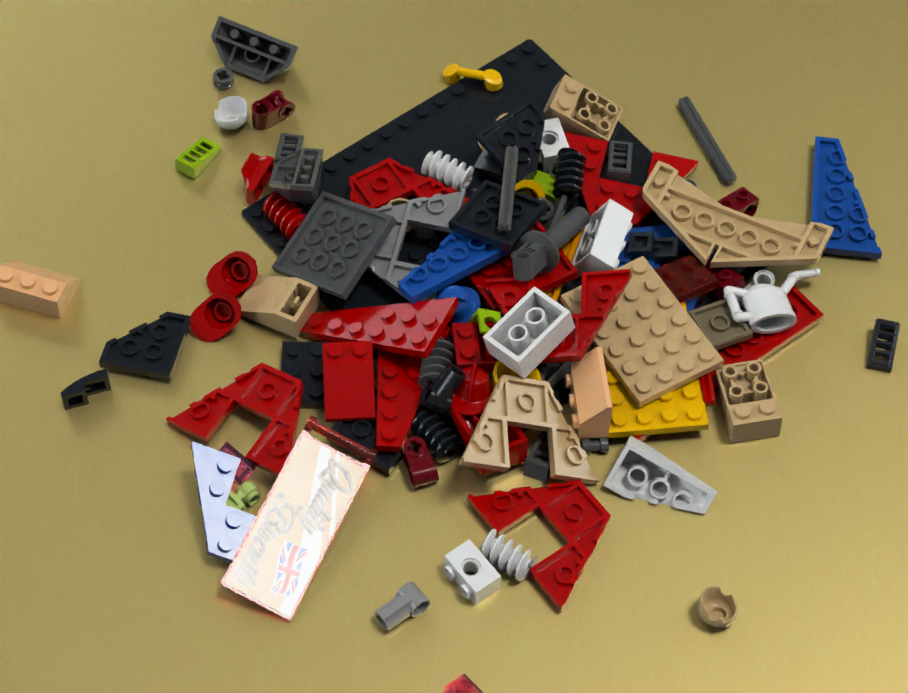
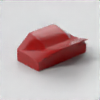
(256, 176)

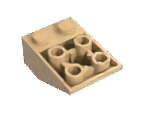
(582, 110)
(280, 303)
(748, 401)

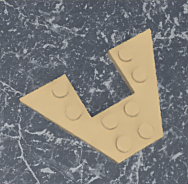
(530, 406)

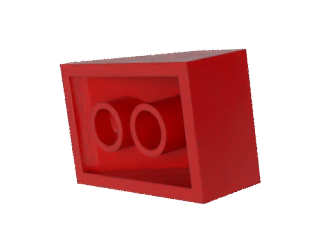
(348, 381)
(516, 439)

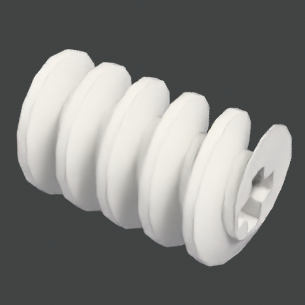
(446, 171)
(507, 557)

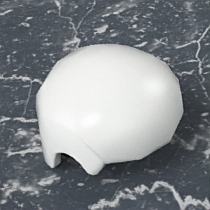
(231, 112)

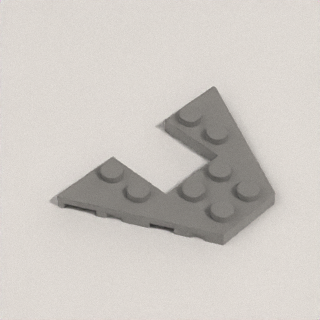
(421, 212)

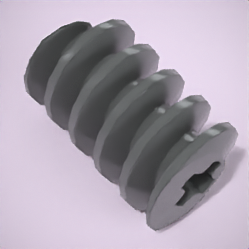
(435, 363)

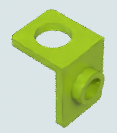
(482, 316)

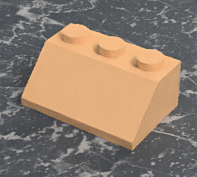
(36, 288)
(589, 395)

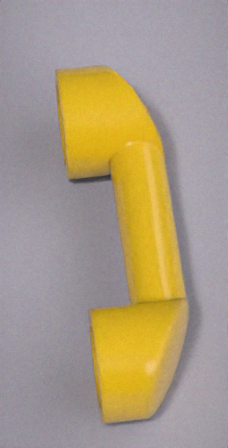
(491, 77)

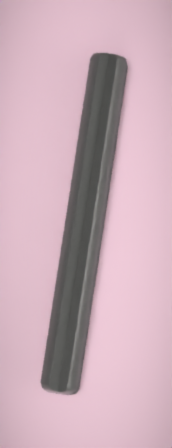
(707, 140)
(508, 189)

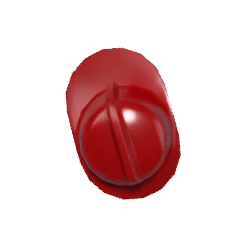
(232, 273)
(215, 316)
(473, 392)

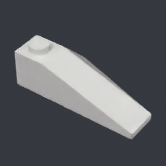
(652, 477)

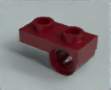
(741, 201)
(726, 277)

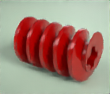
(283, 213)

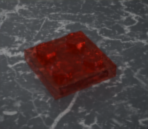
(687, 278)

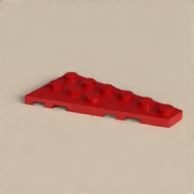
(391, 328)

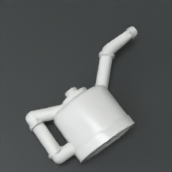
(766, 305)

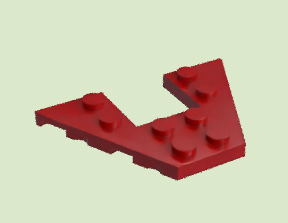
(390, 181)
(599, 190)
(598, 296)
(262, 392)
(569, 510)

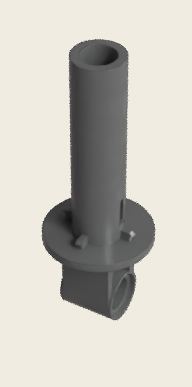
(539, 250)

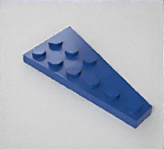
(839, 203)
(454, 260)

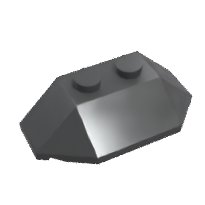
(251, 50)
(298, 175)

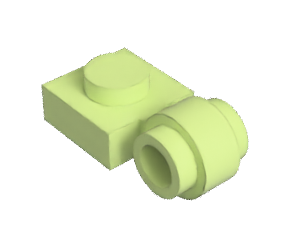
(247, 494)

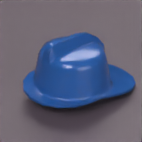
(468, 302)

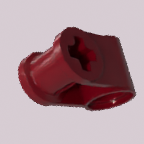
(270, 110)
(419, 462)

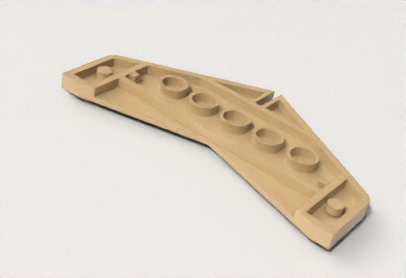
(735, 236)

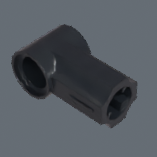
(439, 394)

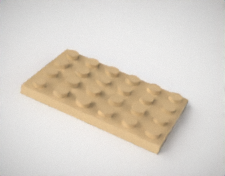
(650, 337)

